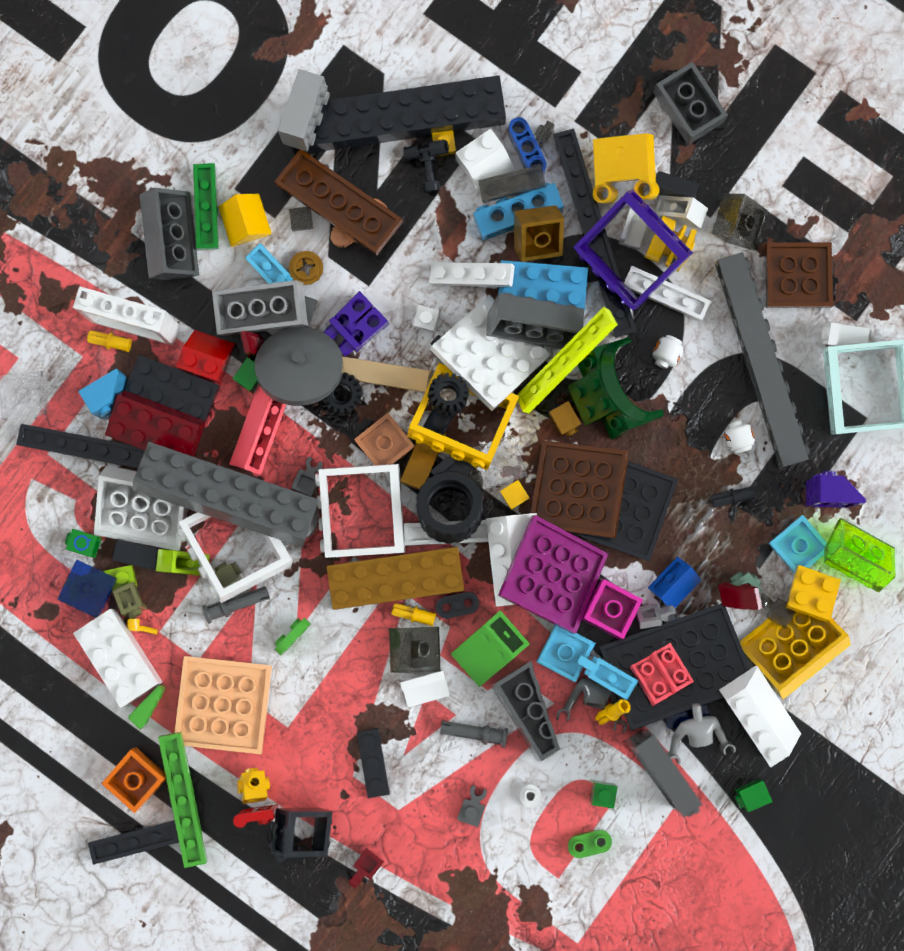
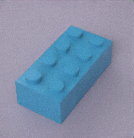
(549, 283)

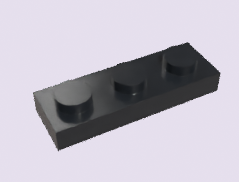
(373, 763)

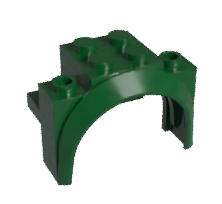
(601, 396)

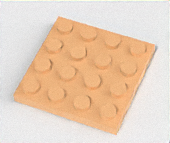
(223, 704)

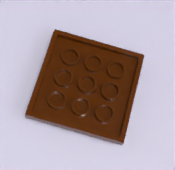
(580, 487)

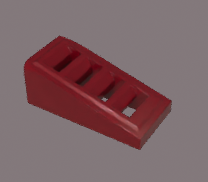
(251, 343)

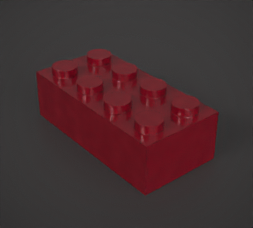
(144, 421)

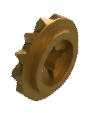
(312, 260)

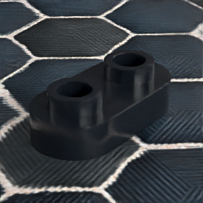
(457, 605)

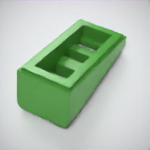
(143, 712)

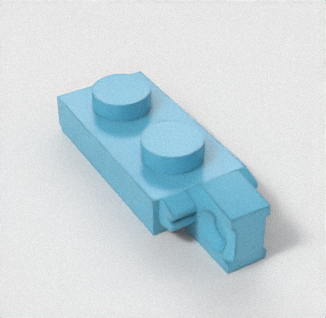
(267, 265)
(608, 676)

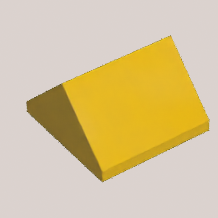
(244, 219)

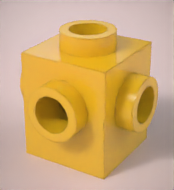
(251, 793)

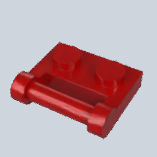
(261, 814)

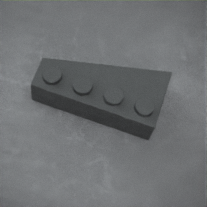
(524, 704)

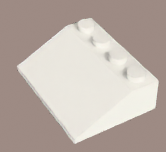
(134, 515)

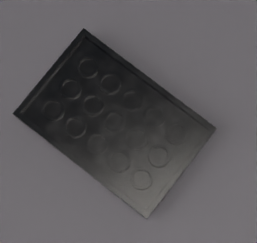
(706, 648)

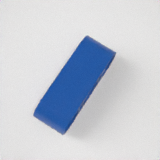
(526, 138)

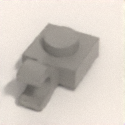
(652, 616)

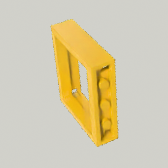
(458, 450)

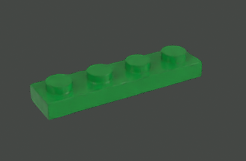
(206, 206)

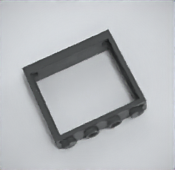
(664, 773)

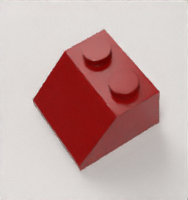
(205, 356)

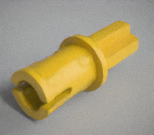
(109, 340)
(413, 614)
(613, 712)

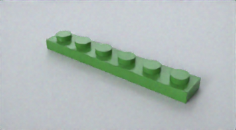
(182, 799)

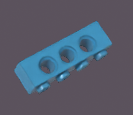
(489, 228)

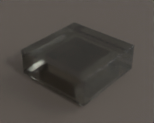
(301, 219)

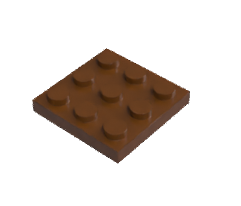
(799, 275)

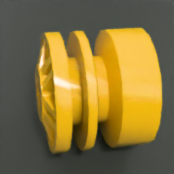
(658, 248)

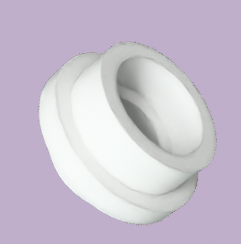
(530, 788)

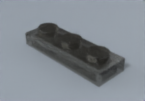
(512, 183)

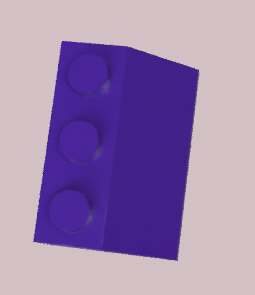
(832, 490)

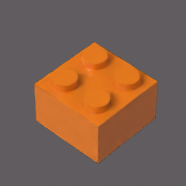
(134, 779)

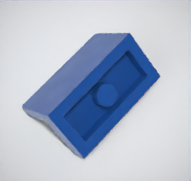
(675, 583)

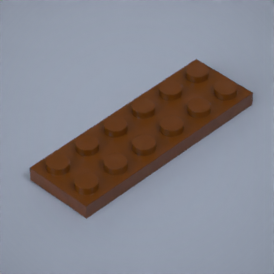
(338, 201)

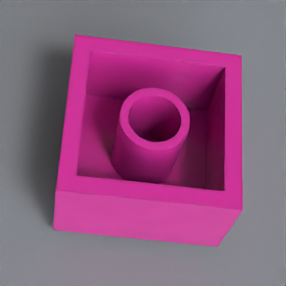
(611, 609)

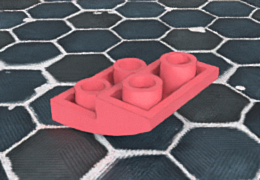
(661, 674)

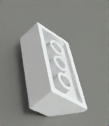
(504, 538)
(762, 715)

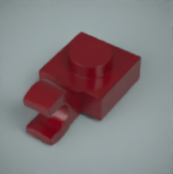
(366, 865)

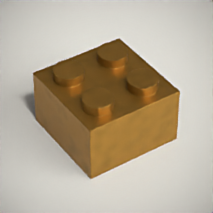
(538, 233)

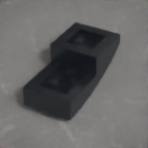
(135, 554)

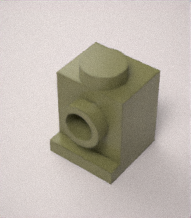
(228, 573)

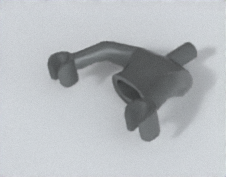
(594, 696)

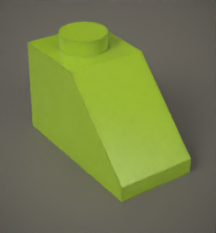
(177, 562)

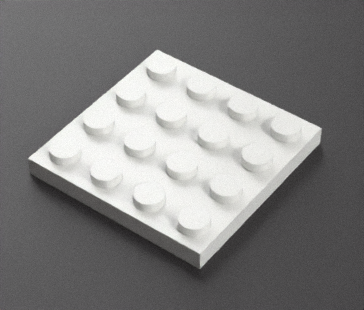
(487, 363)

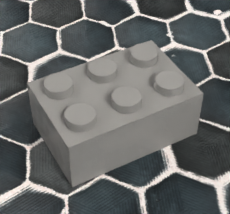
(303, 110)

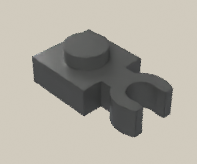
(305, 480)
(472, 809)

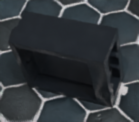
(285, 827)

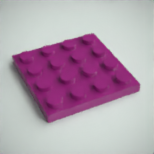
(553, 574)

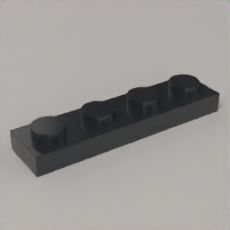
(133, 842)

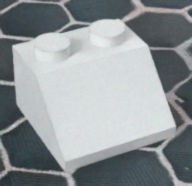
(484, 158)

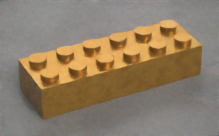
(395, 578)

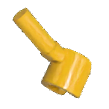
(134, 625)

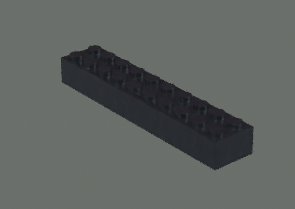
(409, 114)

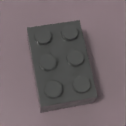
(690, 103)

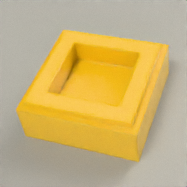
(514, 494)

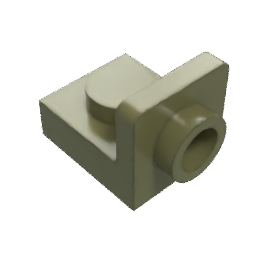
(129, 600)

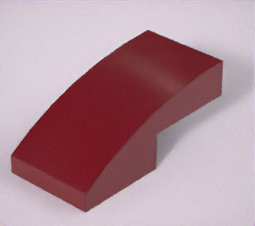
(740, 597)

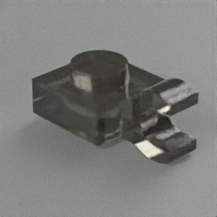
(777, 610)

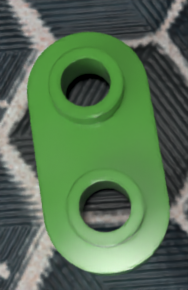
(285, 642)
(589, 842)

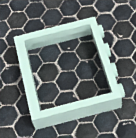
(834, 389)

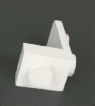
(840, 334)

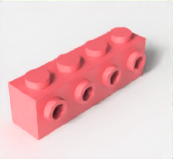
(257, 433)

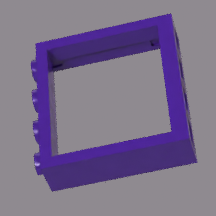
(656, 224)

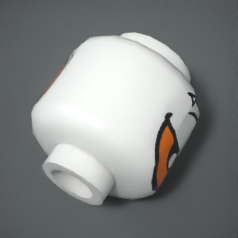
(667, 351)
(739, 437)

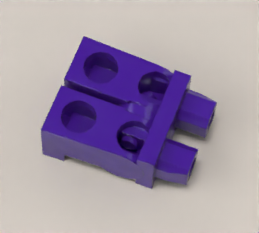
(356, 324)

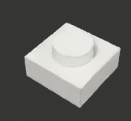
(426, 318)

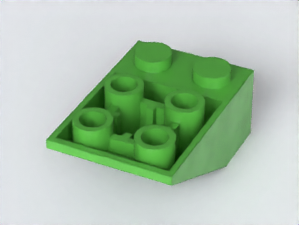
(490, 648)

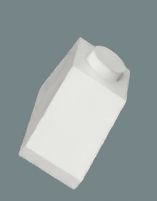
(682, 209)

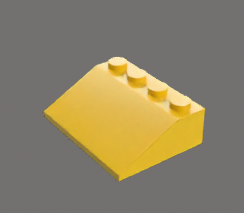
(794, 653)

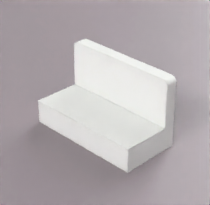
(633, 231)
(425, 688)

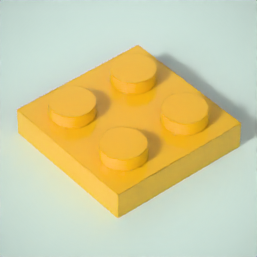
(813, 593)

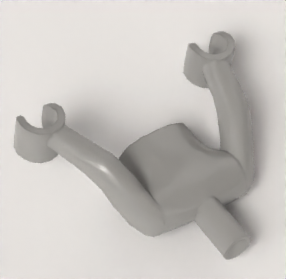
(699, 732)

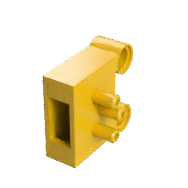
(624, 160)

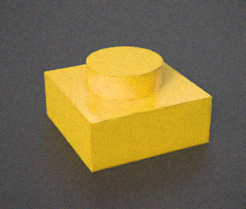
(446, 135)

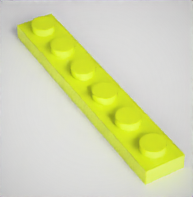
(566, 359)

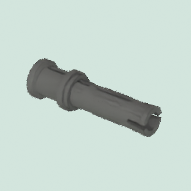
(231, 605)
(483, 734)

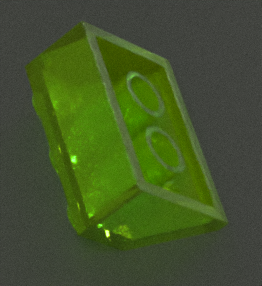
(860, 556)

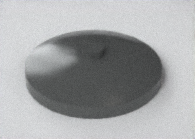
(299, 366)

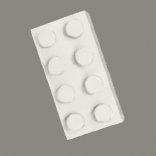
(117, 657)

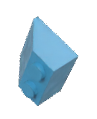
(103, 392)

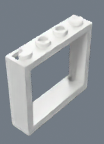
(126, 316)
(397, 510)
(206, 571)

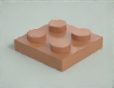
(384, 442)

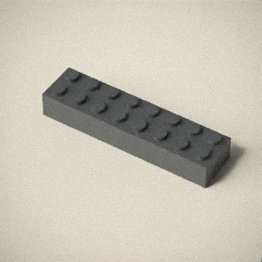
(225, 494)

